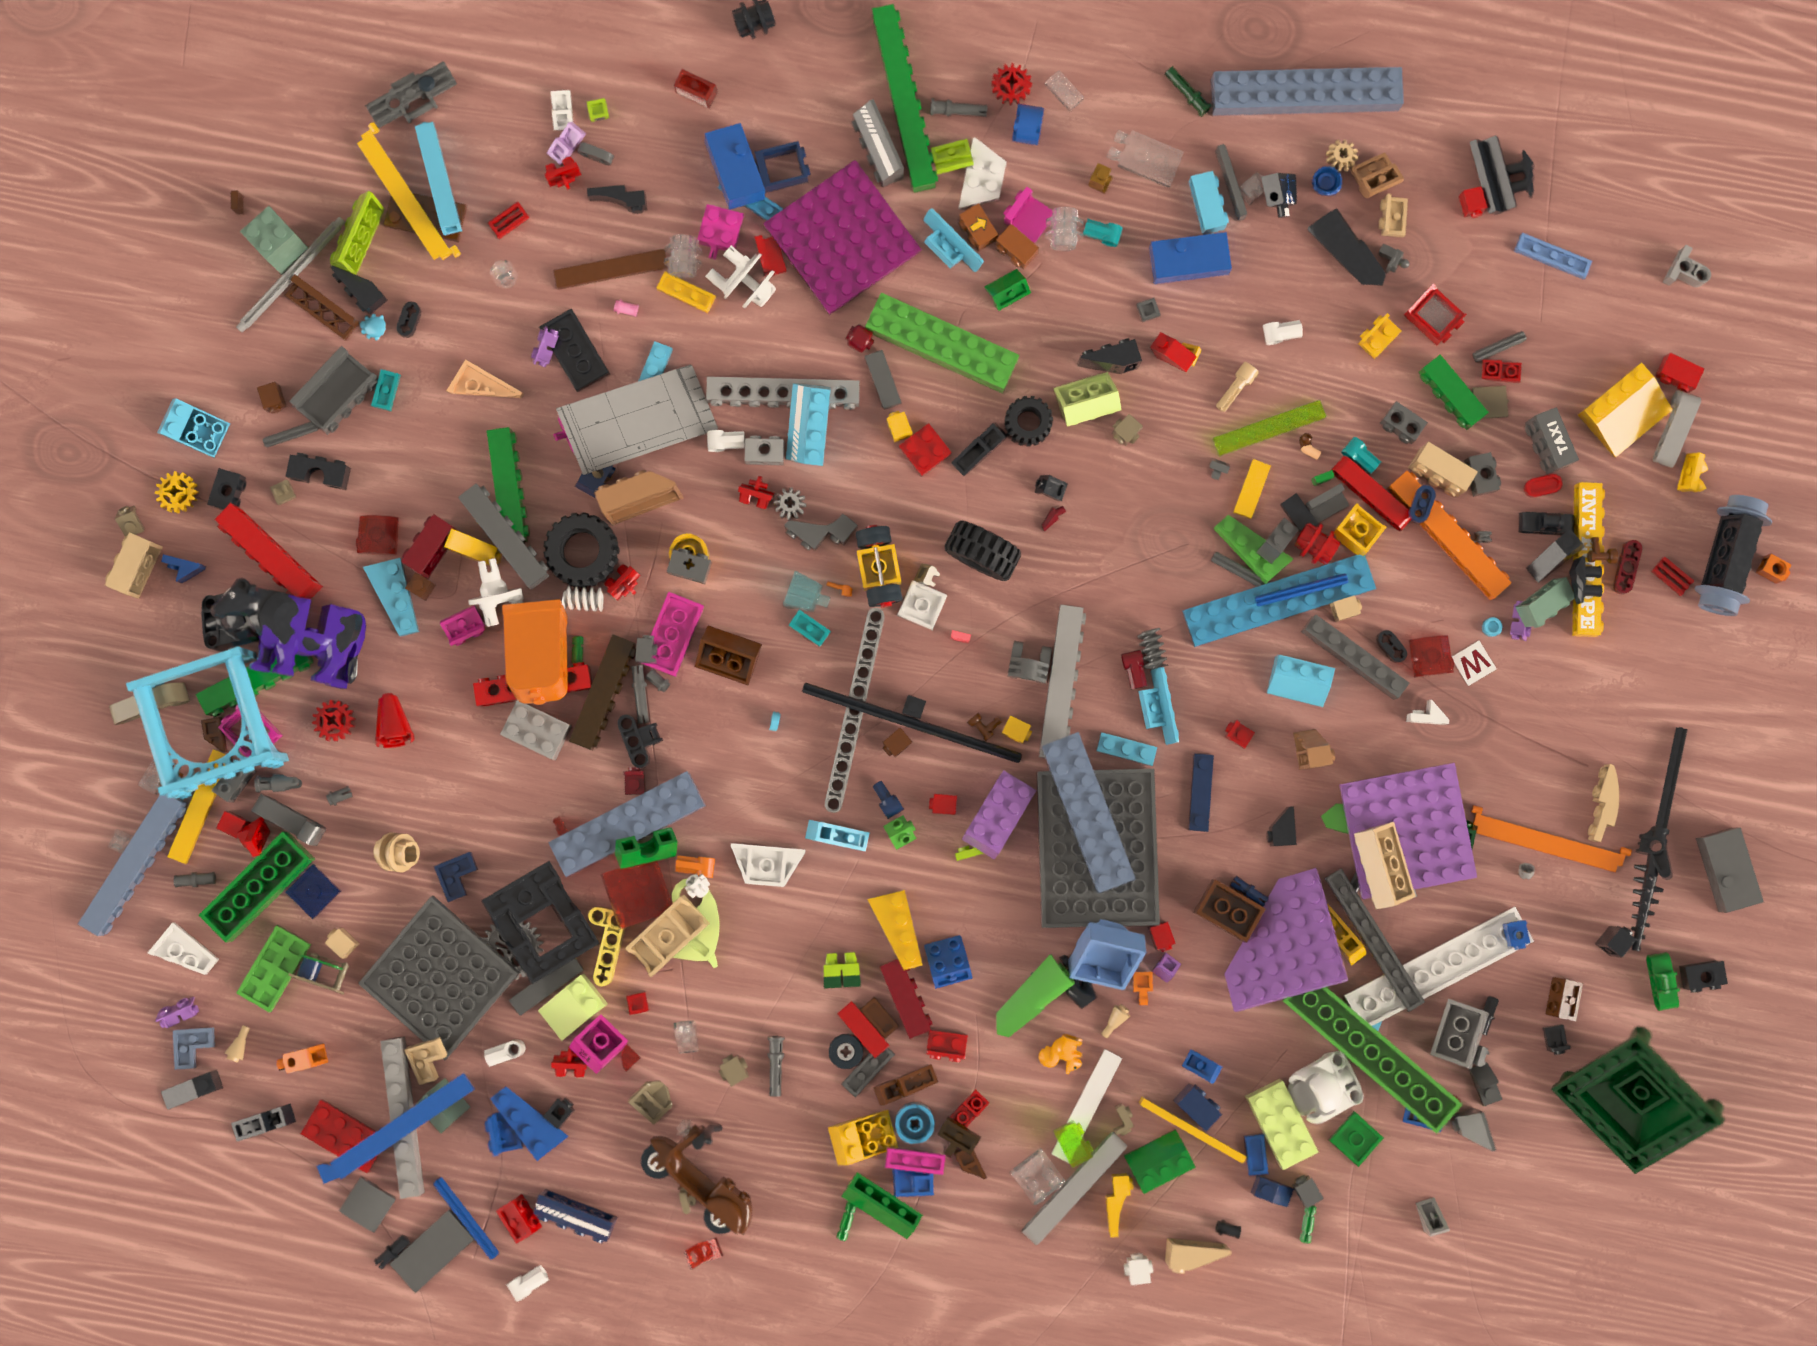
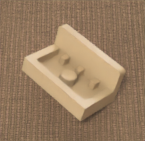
(1394, 216)

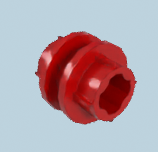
(1317, 543)

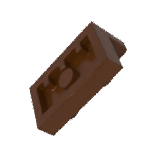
(1564, 998)

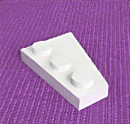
(184, 950)

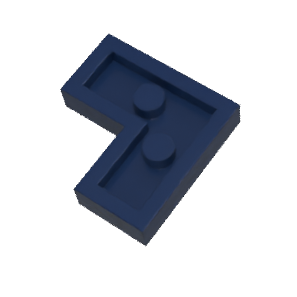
(450, 873)

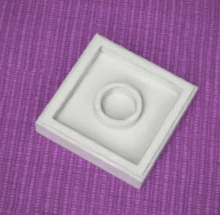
(922, 605)

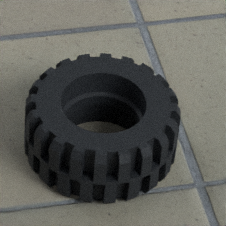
(563, 532)
(982, 550)

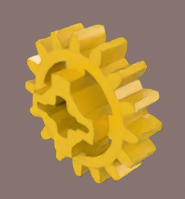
(174, 485)

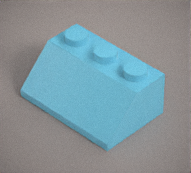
(1300, 680)

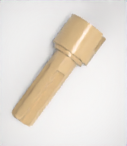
(1244, 376)

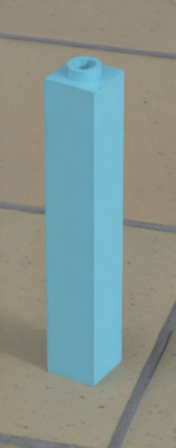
(438, 178)

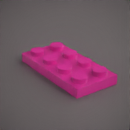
(674, 632)

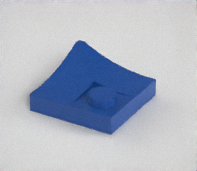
(912, 1183)

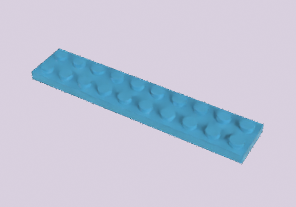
(1240, 612)

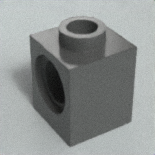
(1307, 1191)

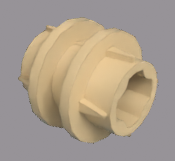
(396, 852)

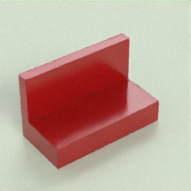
(771, 255)

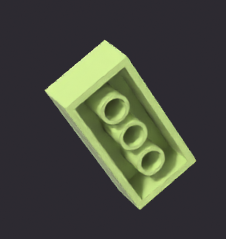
(1281, 1124)

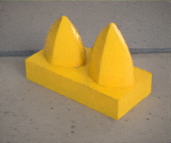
(1692, 467)

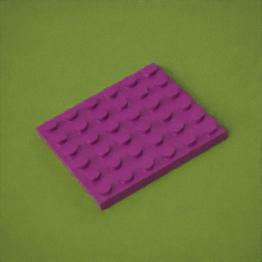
(842, 237)

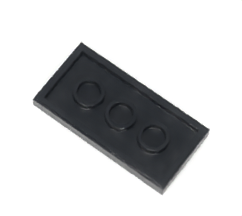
(576, 351)

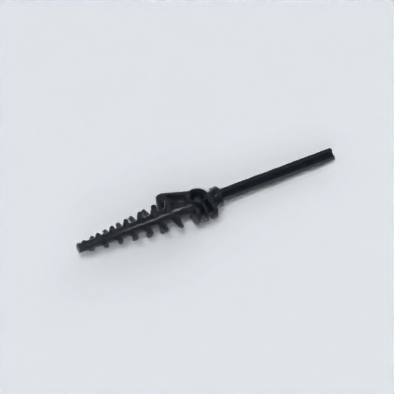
(1659, 860)

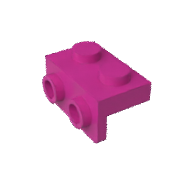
(463, 626)

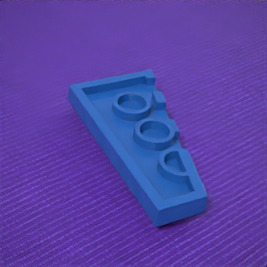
(527, 1123)

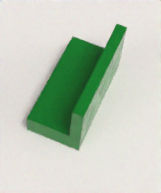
(1008, 289)

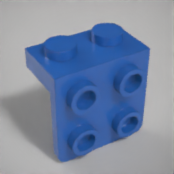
(501, 1135)

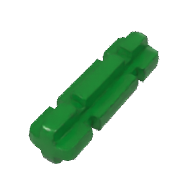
(577, 650)
(846, 1222)
(1308, 1224)

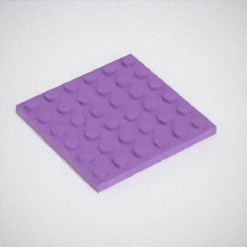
(1427, 820)

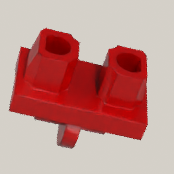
(563, 175)
(747, 491)
(624, 583)
(568, 1060)

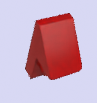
(254, 836)

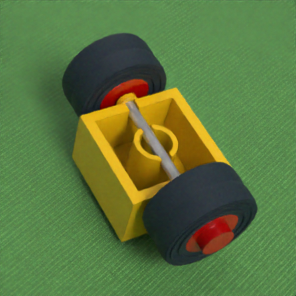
(878, 566)

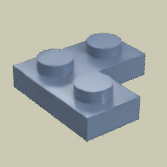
(185, 1044)

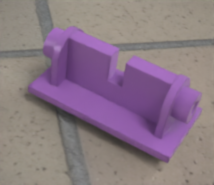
(546, 339)
(1518, 628)
(169, 1015)

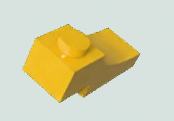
(1121, 1188)

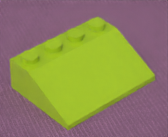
(357, 233)

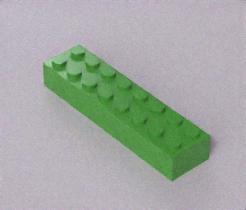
(942, 343)

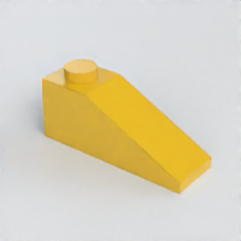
(1348, 943)

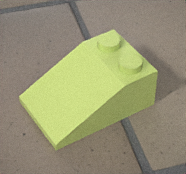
(572, 1006)

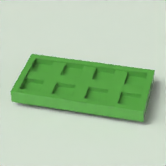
(271, 968)

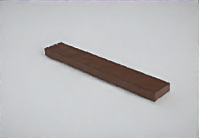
(610, 269)

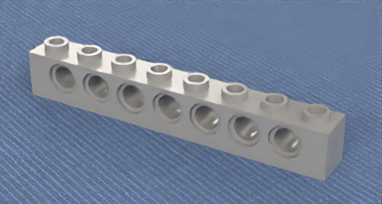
(774, 386)

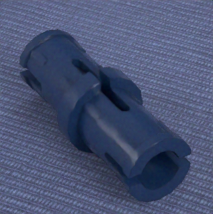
(1249, 891)

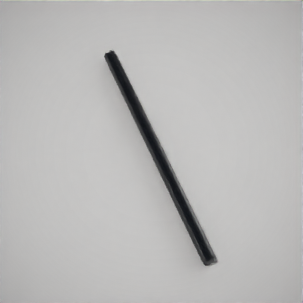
(911, 722)

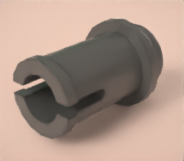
(657, 680)
(337, 796)

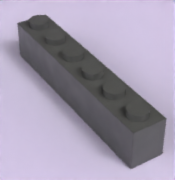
(503, 535)
(1355, 657)

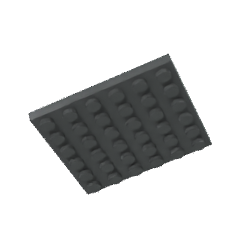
(439, 976)

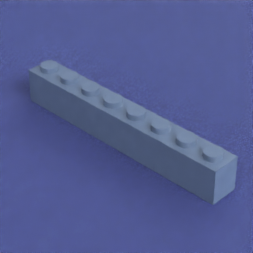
(132, 865)

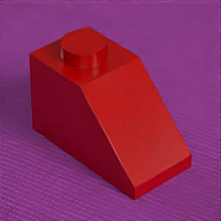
(1172, 352)

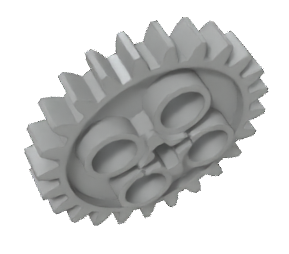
(494, 936)

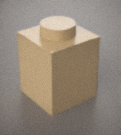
(1346, 608)
(341, 942)

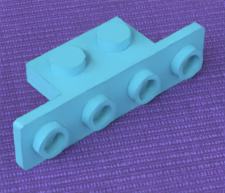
(949, 244)
(1158, 707)

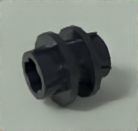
(753, 18)

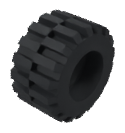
(1028, 405)

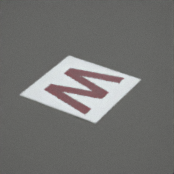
(1473, 663)

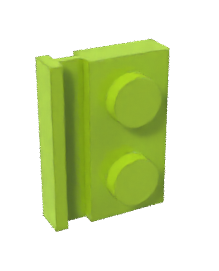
(952, 156)

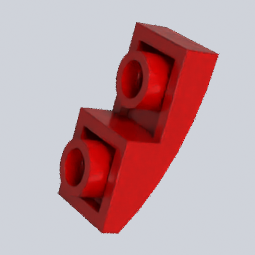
(1501, 371)
(970, 1108)

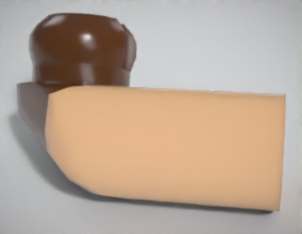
(1306, 446)

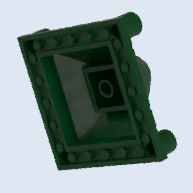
(1638, 1103)

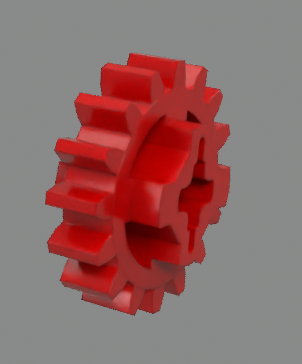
(1003, 83)
(339, 715)

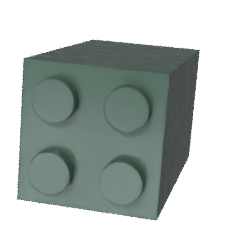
(274, 240)

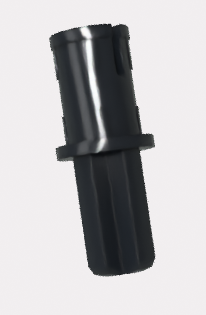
(1490, 1007)
(392, 1251)

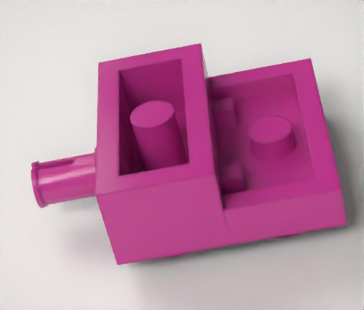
(719, 229)

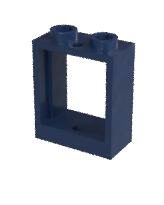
(777, 151)

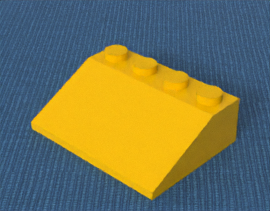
(1626, 410)

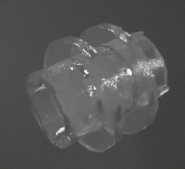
(1064, 229)
(683, 256)

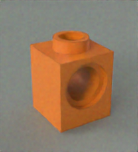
(1766, 571)

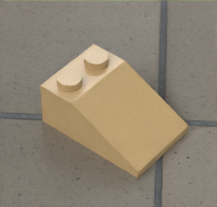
(1192, 1254)

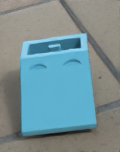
(193, 427)

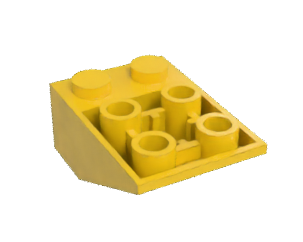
(862, 1137)

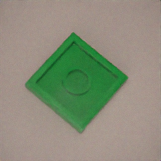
(1356, 1138)

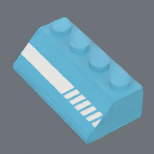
(808, 424)

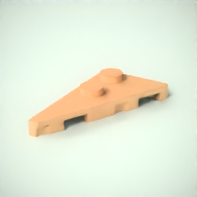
(476, 381)

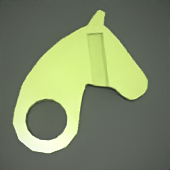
(705, 943)

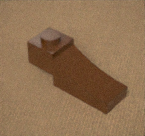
(905, 1085)

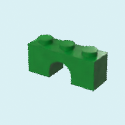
(659, 847)

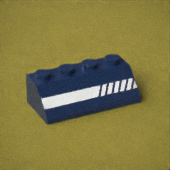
(574, 1215)

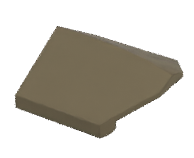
(652, 1100)

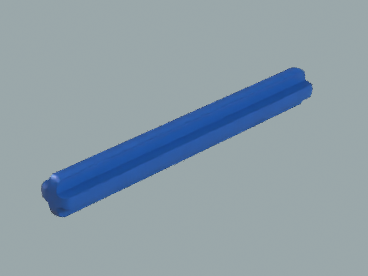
(1301, 589)
(466, 1218)

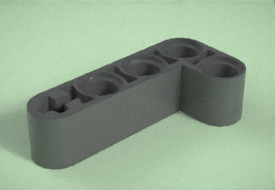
(289, 819)

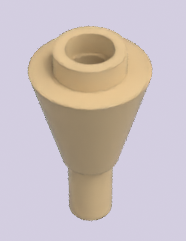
(1117, 1017)
(237, 1048)

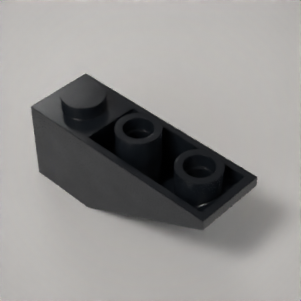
(364, 290)

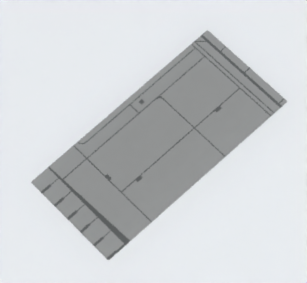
(636, 419)

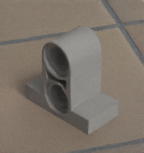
(1692, 268)

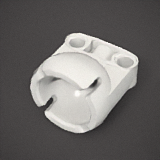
(1325, 1088)

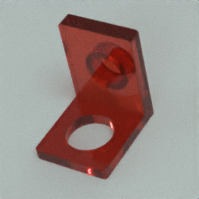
(704, 1252)

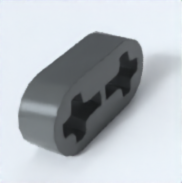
(595, 154)

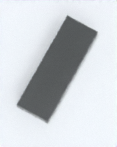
(883, 379)
(866, 1071)

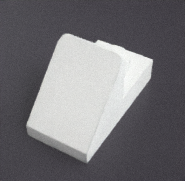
(1432, 716)

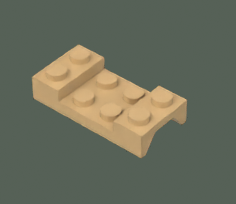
(668, 935)

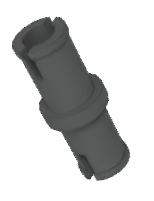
(194, 879)

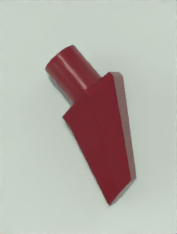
(1052, 517)

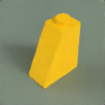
(472, 547)

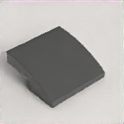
(367, 1204)

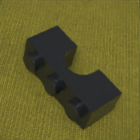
(301, 468)

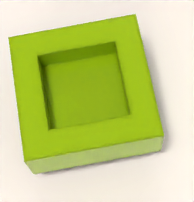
(597, 110)

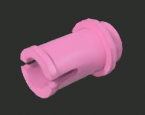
(626, 308)

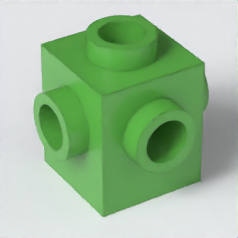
(900, 831)

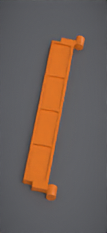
(1548, 843)

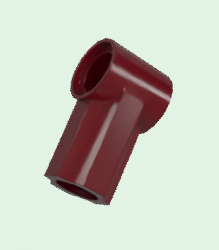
(1133, 664)

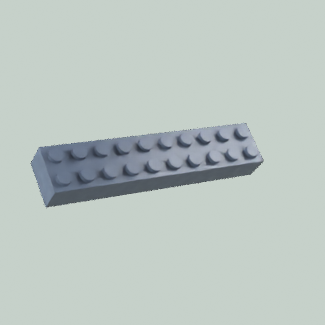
(1307, 91)

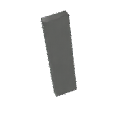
(1231, 182)
(541, 989)

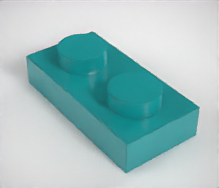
(386, 390)
(809, 628)

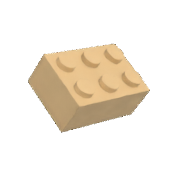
(1442, 470)
(133, 565)

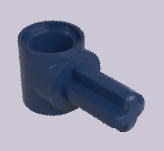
(889, 804)

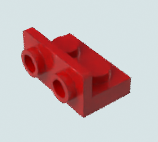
(946, 1045)
(519, 1218)

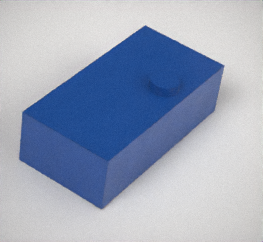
(734, 166)
(1190, 258)

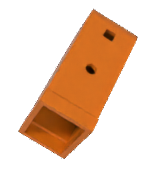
(536, 650)

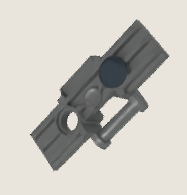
(409, 88)

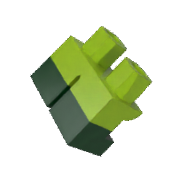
(850, 971)

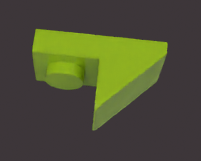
(965, 852)

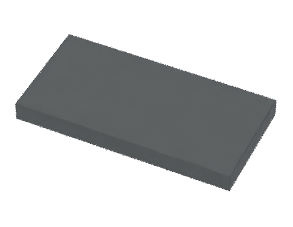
(432, 1251)

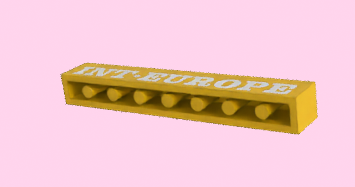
(1588, 524)

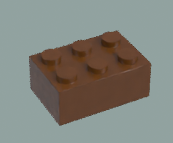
(1229, 910)

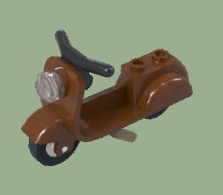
(725, 1204)

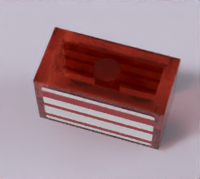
(695, 88)

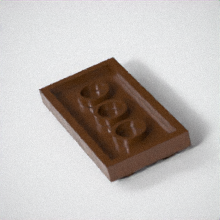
(396, 219)

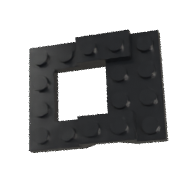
(523, 900)

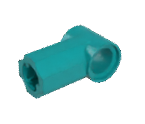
(1107, 233)
(1358, 453)

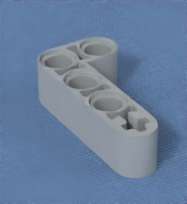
(1677, 428)

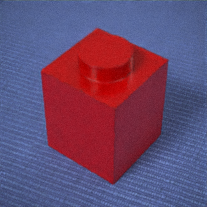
(1473, 202)
(943, 804)
(232, 823)
(1162, 936)

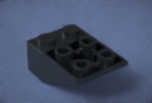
(1113, 359)

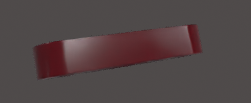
(1635, 563)

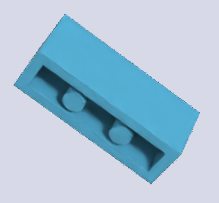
(1208, 202)

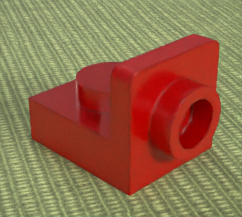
(1239, 733)

